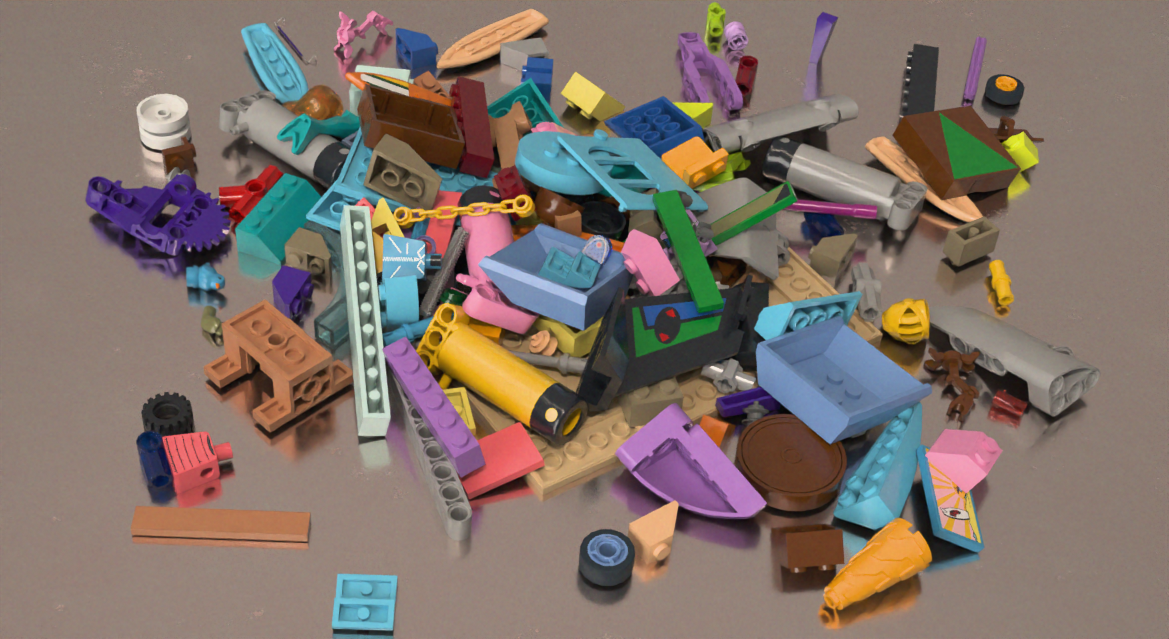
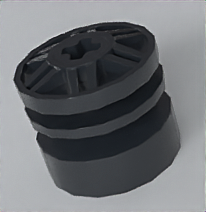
(602, 219)

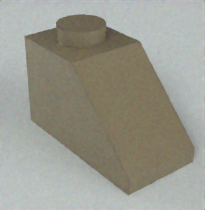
(832, 254)

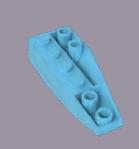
(885, 475)

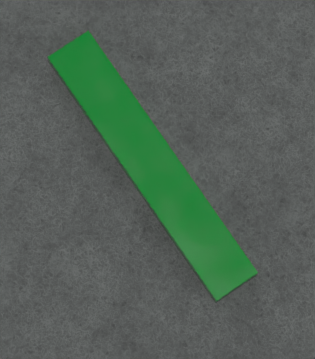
(688, 251)

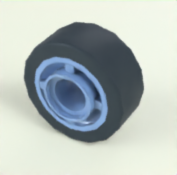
(606, 557)

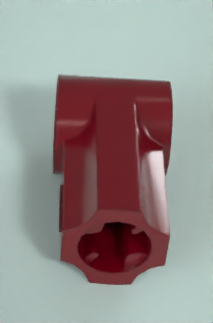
(746, 74)

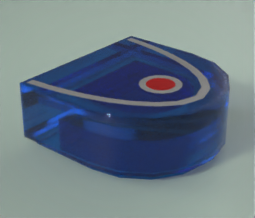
(598, 248)

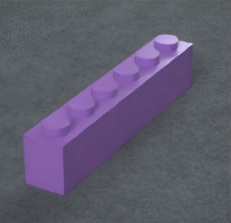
(434, 407)

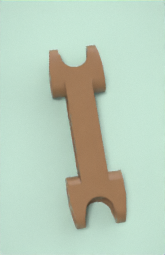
(506, 136)

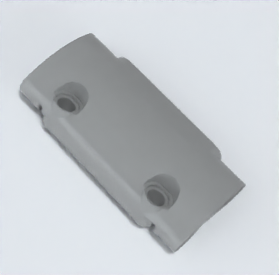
(751, 130)

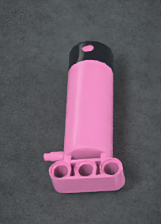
(487, 236)

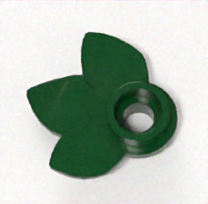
(453, 297)

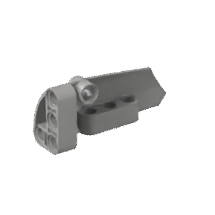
(1051, 372)

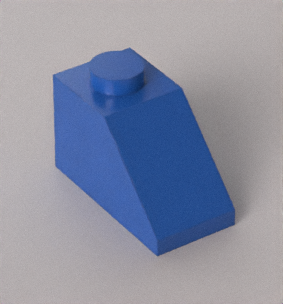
(416, 48)

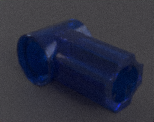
(825, 223)
(154, 459)

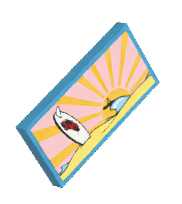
(949, 508)

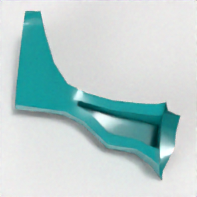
(305, 128)

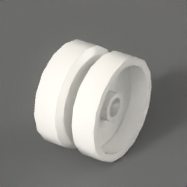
(163, 121)

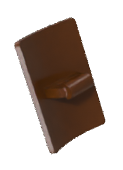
(1003, 134)

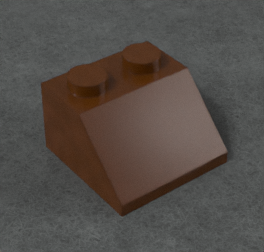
(809, 546)

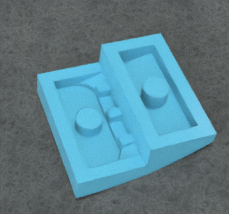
(569, 271)
(365, 602)

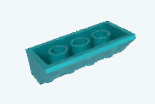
(276, 219)

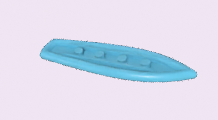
(274, 63)

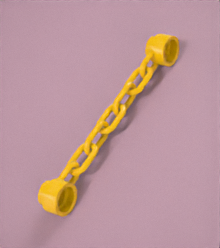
(409, 218)

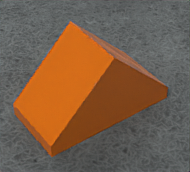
(717, 429)

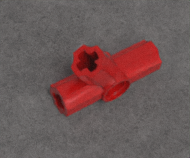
(247, 196)

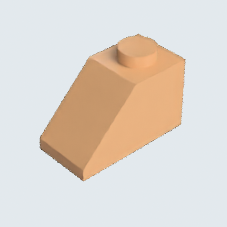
(654, 533)

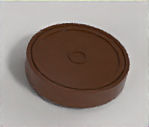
(790, 463)

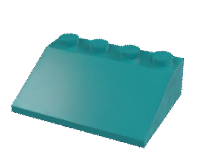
(532, 102)

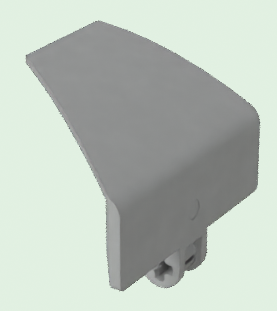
(759, 245)

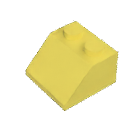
(590, 99)

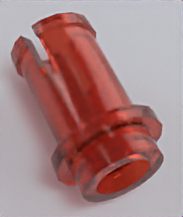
(1009, 403)

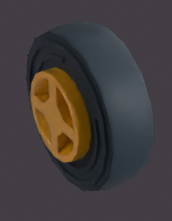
(1004, 89)

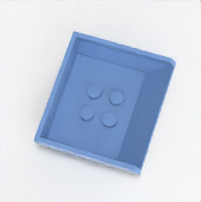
(517, 270)
(835, 379)

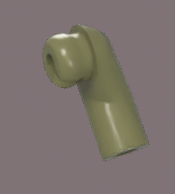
(210, 322)

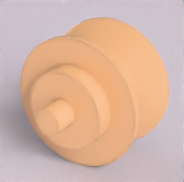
(543, 343)

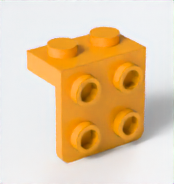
(695, 161)

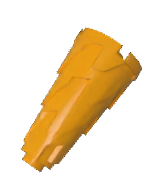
(884, 561)

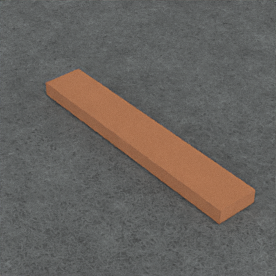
(221, 523)

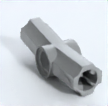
(870, 287)

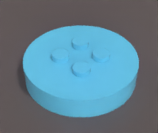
(553, 167)

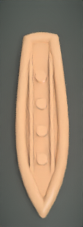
(486, 41)
(902, 166)

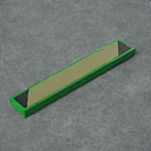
(753, 212)

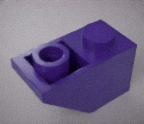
(291, 290)

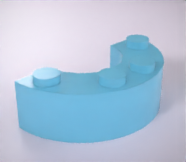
(398, 302)

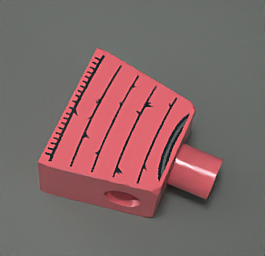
(194, 459)

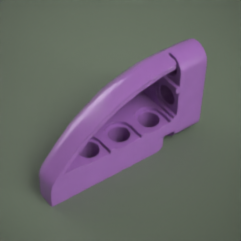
(687, 466)

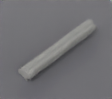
(443, 274)

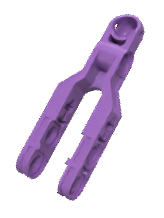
(699, 59)

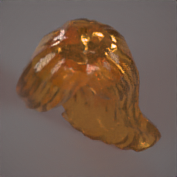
(318, 103)

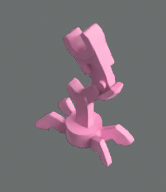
(347, 33)

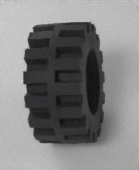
(168, 405)

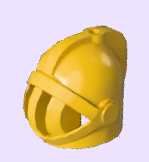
(907, 320)

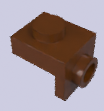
(179, 156)

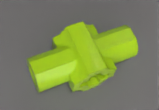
(715, 19)

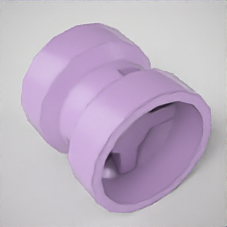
(736, 35)

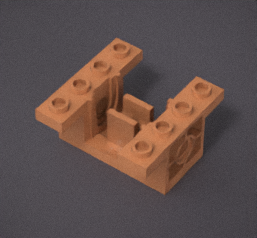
(295, 362)

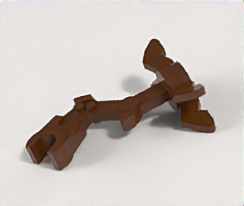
(952, 362)

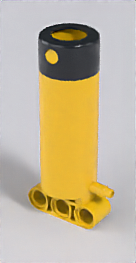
(500, 376)

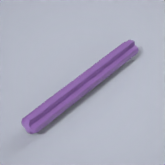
(975, 68)

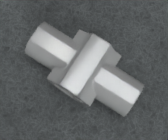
(728, 376)

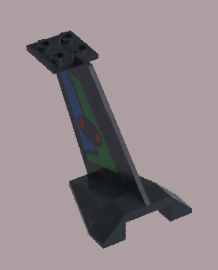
(659, 339)

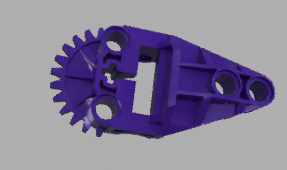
(135, 209)

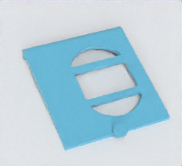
(633, 153)

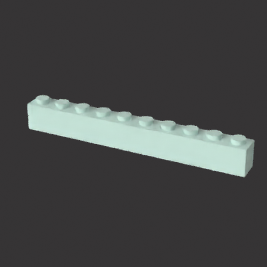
(364, 322)

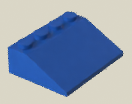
(657, 125)

